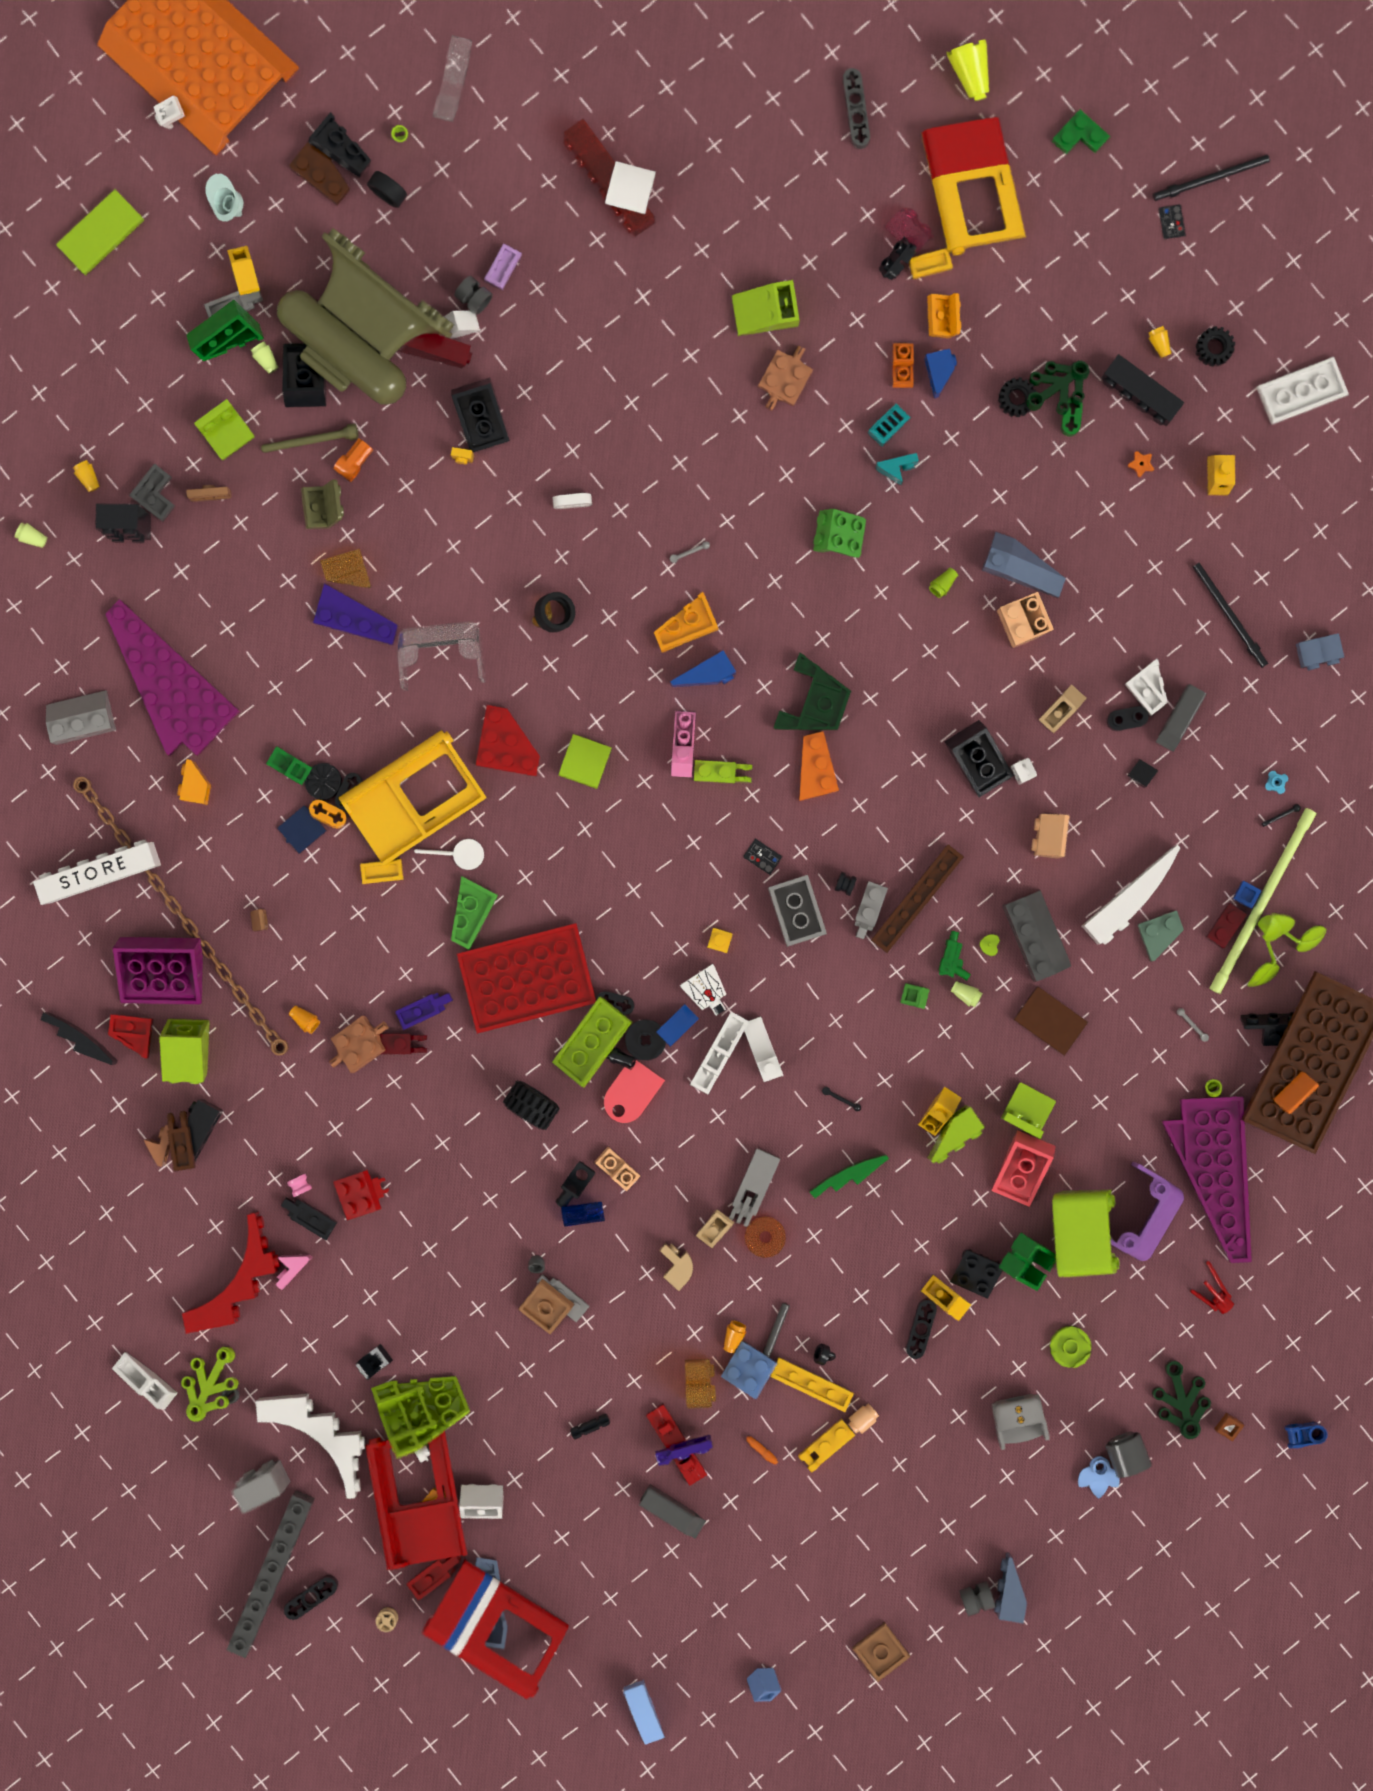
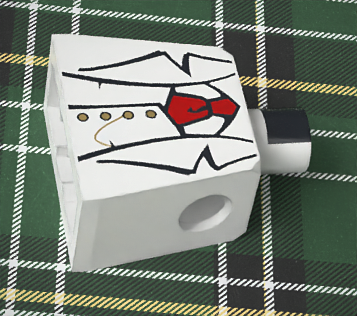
(706, 990)

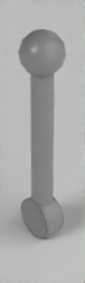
(673, 558)
(1204, 1037)

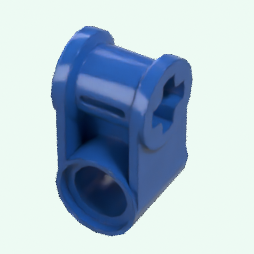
(1301, 1434)

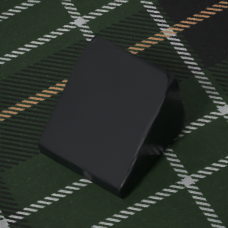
(1142, 773)

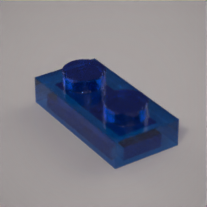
(583, 1213)

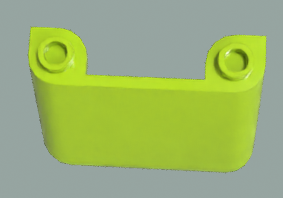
(1083, 1233)

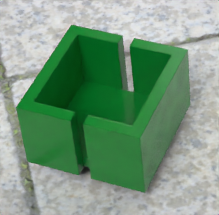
(1019, 1261)

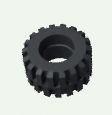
(531, 1105)

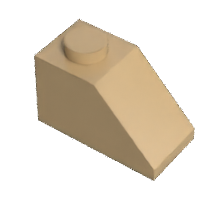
(1062, 708)

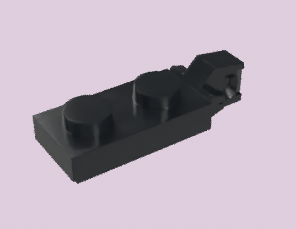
(310, 1217)

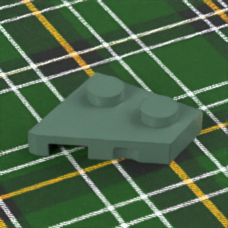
(1160, 933)

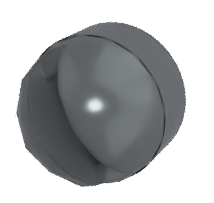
(536, 1264)
(227, 1393)

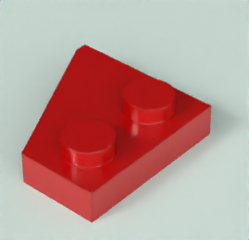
(132, 1032)

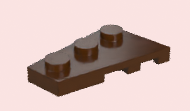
(320, 173)

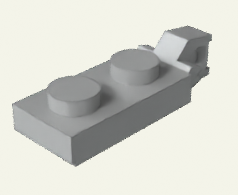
(245, 301)
(869, 908)
(580, 1305)

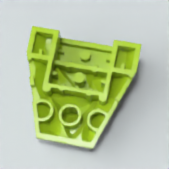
(418, 1411)

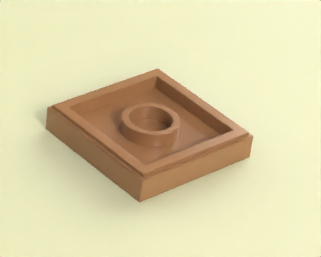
(546, 1306)
(881, 1652)

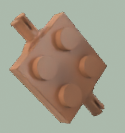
(785, 378)
(358, 1044)

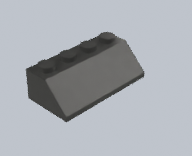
(1037, 936)

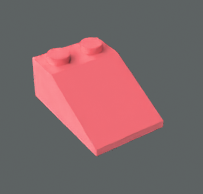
(1024, 1168)

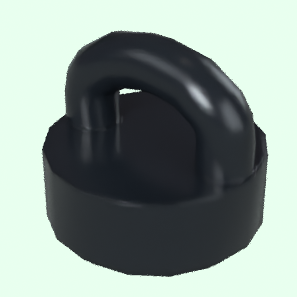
(822, 1354)

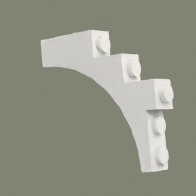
(343, 1446)

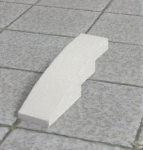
(719, 1053)

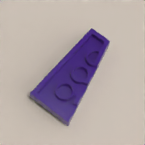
(349, 616)

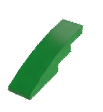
(856, 1171)

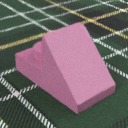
(295, 1264)

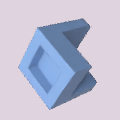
(763, 1684)

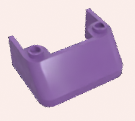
(1168, 1203)

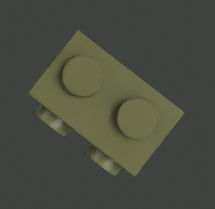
(322, 505)

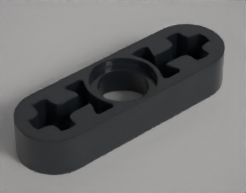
(930, 1315)
(326, 1594)

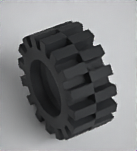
(1223, 337)
(1004, 396)

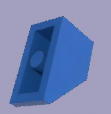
(939, 369)

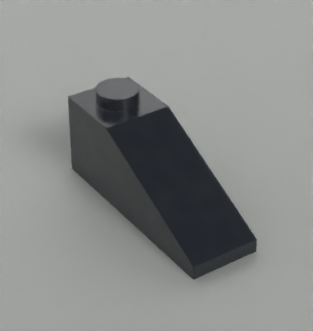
(202, 1122)

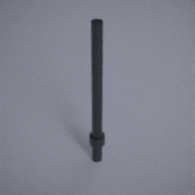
(1174, 189)
(1253, 648)

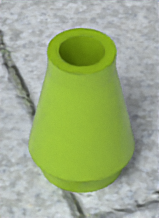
(942, 584)

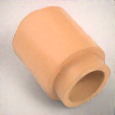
(863, 1419)

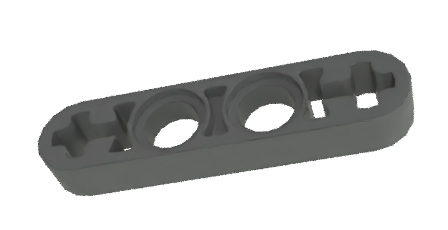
(858, 108)

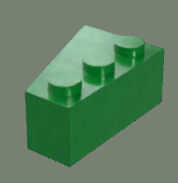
(222, 331)

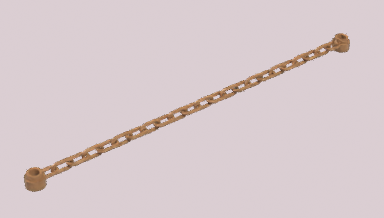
(76, 785)

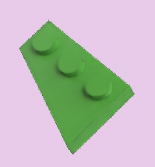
(471, 912)

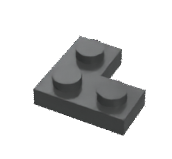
(148, 493)

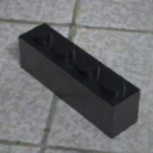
(1142, 390)

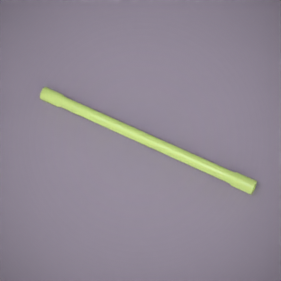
(1223, 975)

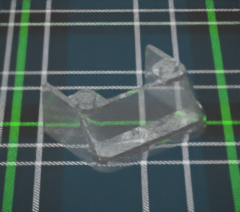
(462, 633)

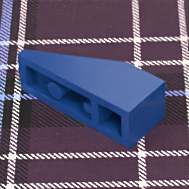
(710, 672)

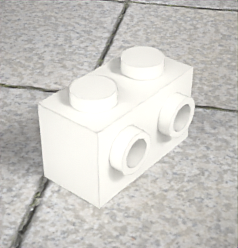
(481, 1501)

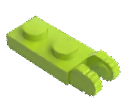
(720, 772)

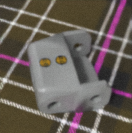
(1019, 1419)

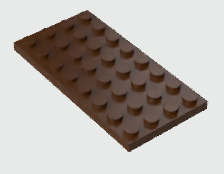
(1328, 1044)

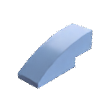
(643, 1712)

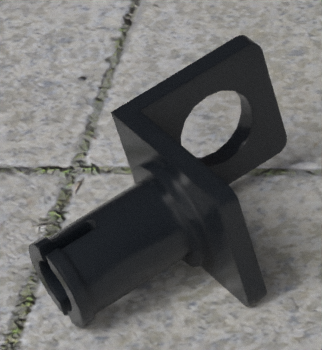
(573, 1185)

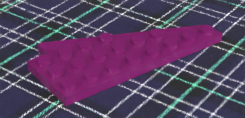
(174, 693)
(1213, 1154)

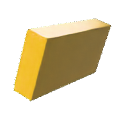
(930, 263)
(375, 871)

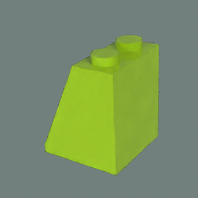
(184, 1050)

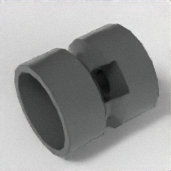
(471, 293)
(977, 1598)

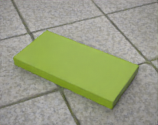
(100, 232)
(592, 1042)

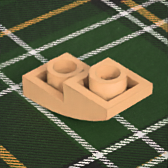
(617, 1168)

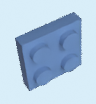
(749, 1369)

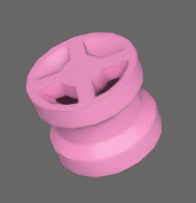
(299, 1185)

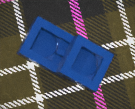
(677, 1025)

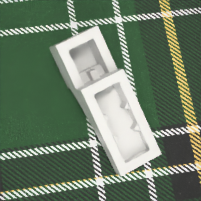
(762, 1050)

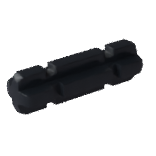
(590, 1426)

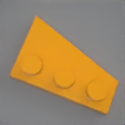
(689, 624)

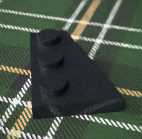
(336, 144)

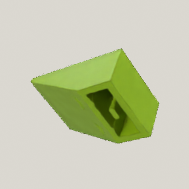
(766, 308)
(958, 1129)

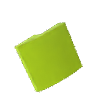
(585, 761)

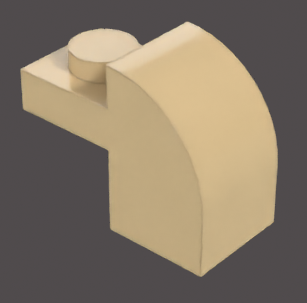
(682, 1266)

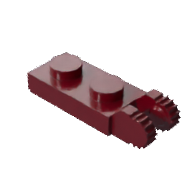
(401, 1043)

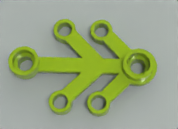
(208, 1386)

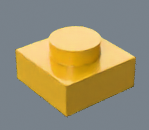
(462, 456)
(719, 940)

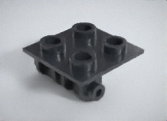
(977, 1273)

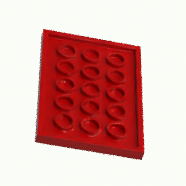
(526, 978)

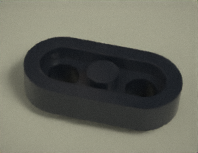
(1128, 718)

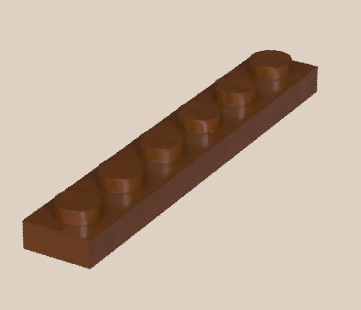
(917, 898)

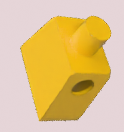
(1221, 472)

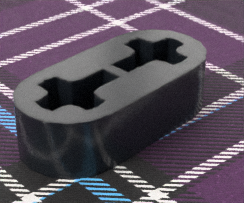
(345, 787)
(618, 998)

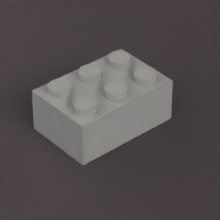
(797, 910)
(260, 1485)

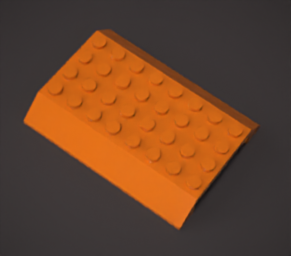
(199, 54)

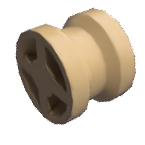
(383, 1623)

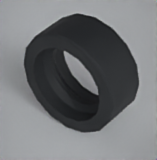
(387, 189)
(569, 610)

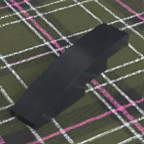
(83, 1041)

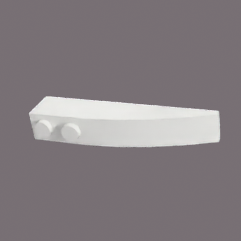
(1124, 905)

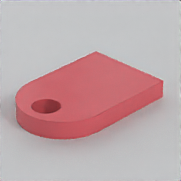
(633, 1091)

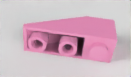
(683, 744)

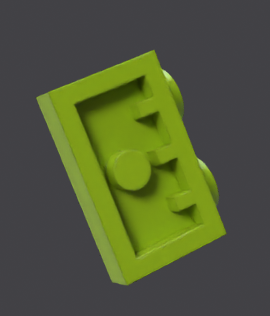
(224, 429)
(1028, 1110)

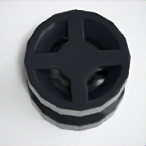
(845, 883)

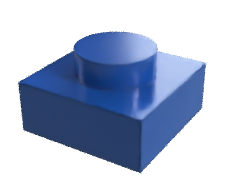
(1247, 894)

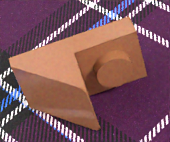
(161, 1149)

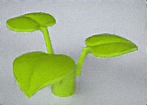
(1273, 927)

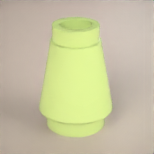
(264, 356)
(30, 535)
(968, 994)

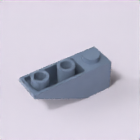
(1011, 1600)

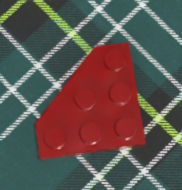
(505, 745)

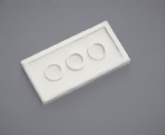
(1302, 390)

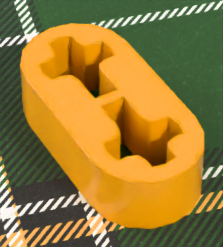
(325, 818)

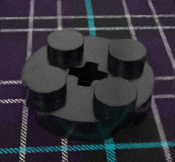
(633, 1040)

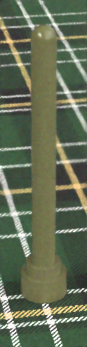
(349, 432)

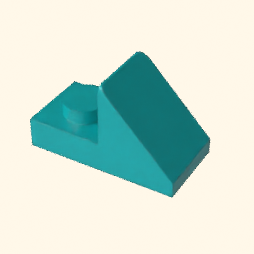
(892, 467)

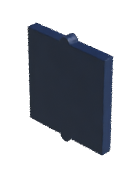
(301, 829)

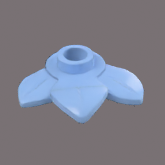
(1098, 1479)

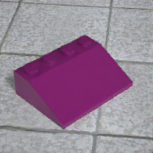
(159, 970)

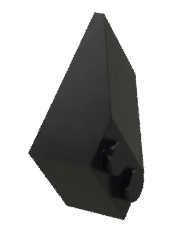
(300, 382)
(480, 415)
(979, 758)

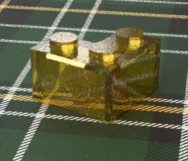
(698, 1383)

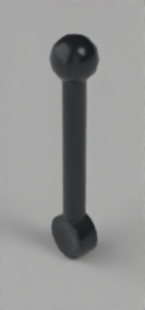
(1296, 808)
(826, 1091)

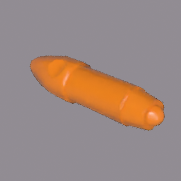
(766, 1454)

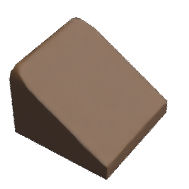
(259, 920)

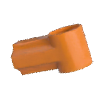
(350, 464)

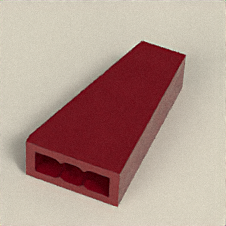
(438, 349)

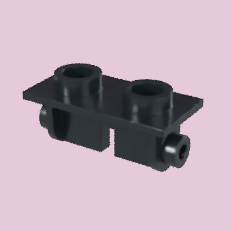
(891, 265)

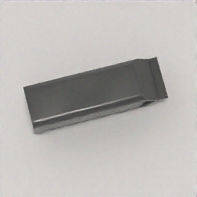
(1181, 717)
(671, 1511)

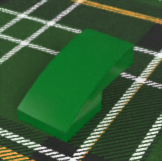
(289, 765)

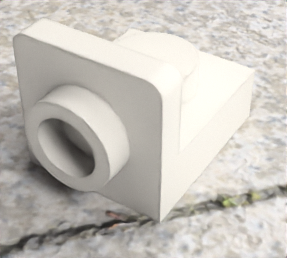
(168, 112)
(1023, 771)

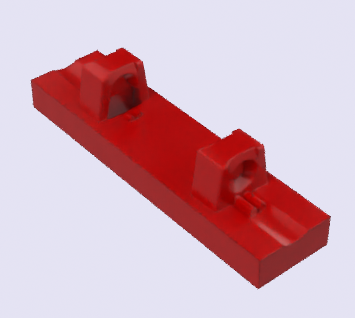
(671, 1434)

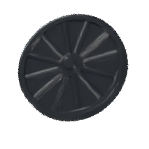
(323, 781)

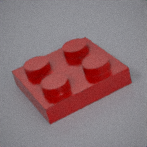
(357, 1195)

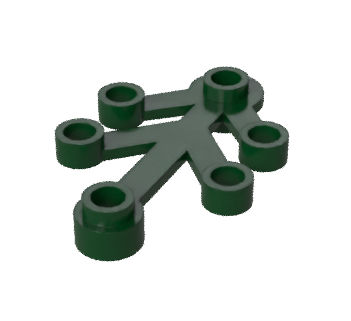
(1059, 384)
(1183, 1403)

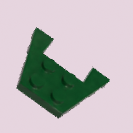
(823, 704)

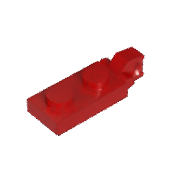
(432, 1576)

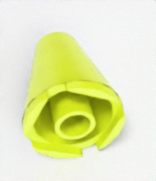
(971, 68)

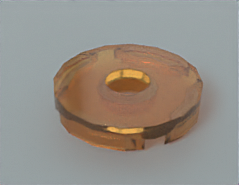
(760, 1248)

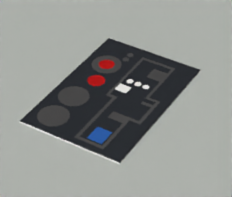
(1172, 221)
(762, 856)

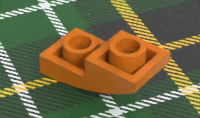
(902, 365)

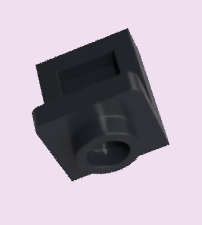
(373, 1362)

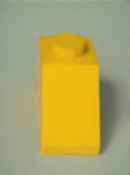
(946, 1298)

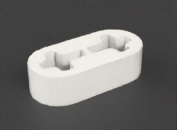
(572, 500)

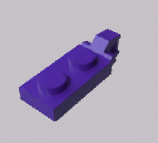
(422, 1009)
(684, 1449)

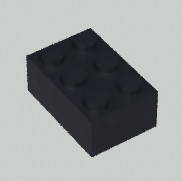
(123, 522)

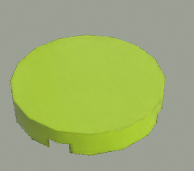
(1070, 1346)

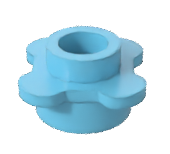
(1282, 779)

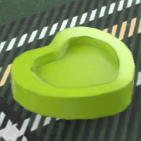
(989, 944)

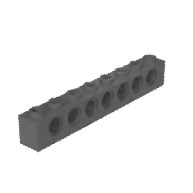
(270, 1574)

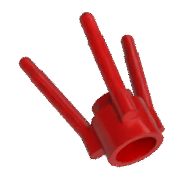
(1221, 1300)

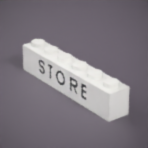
(97, 872)

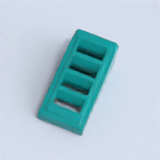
(879, 438)

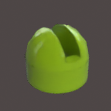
(398, 129)
(1212, 1085)

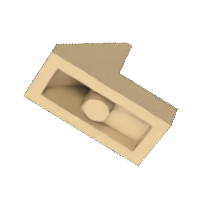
(714, 1228)

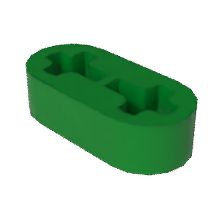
(1077, 416)

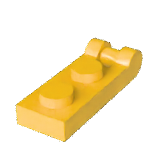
(827, 1444)

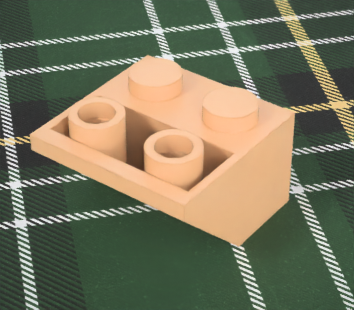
(1025, 619)

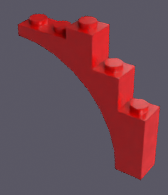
(256, 1262)

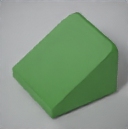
(915, 996)

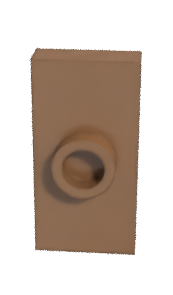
(209, 492)

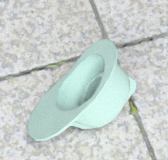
(223, 197)

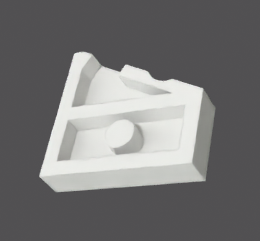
(1148, 688)

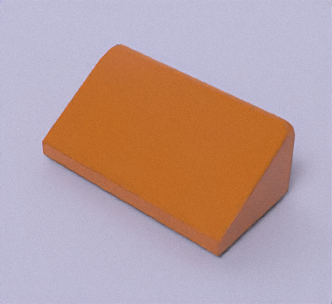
(1296, 1092)

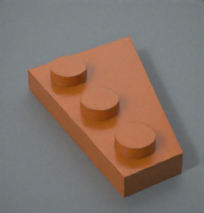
(816, 768)

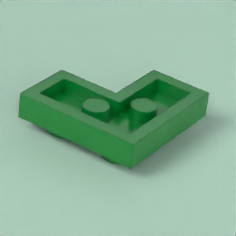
(1080, 128)

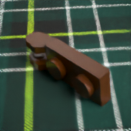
(180, 1143)

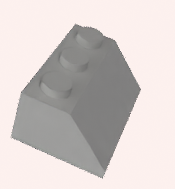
(79, 718)

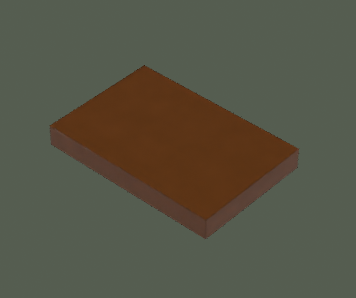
(1050, 1020)

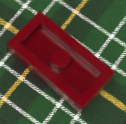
(1226, 925)

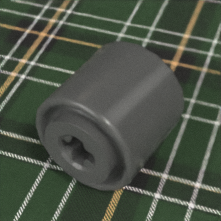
(1128, 1454)

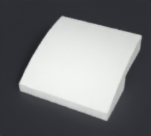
(630, 187)

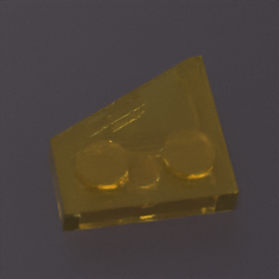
(346, 569)

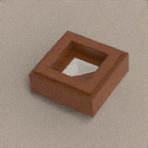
(1229, 1426)

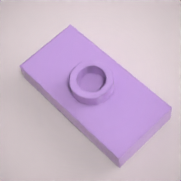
(502, 266)

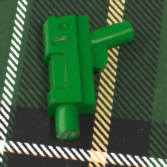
(950, 962)

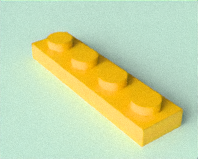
(812, 1384)

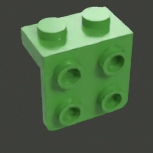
(839, 533)

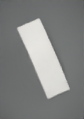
(144, 1381)

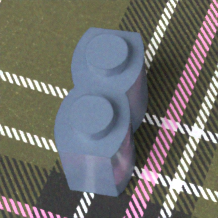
(1319, 651)

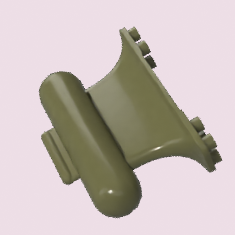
(357, 325)

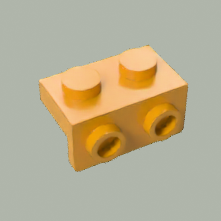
(944, 315)

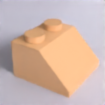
(1050, 835)

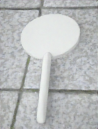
(467, 854)

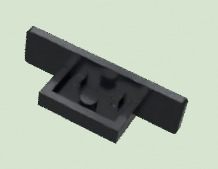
(1272, 1025)

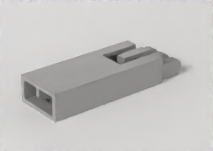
(757, 1181)

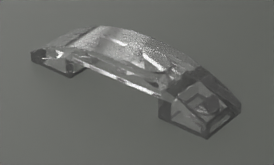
(453, 78)

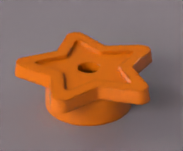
(1140, 469)

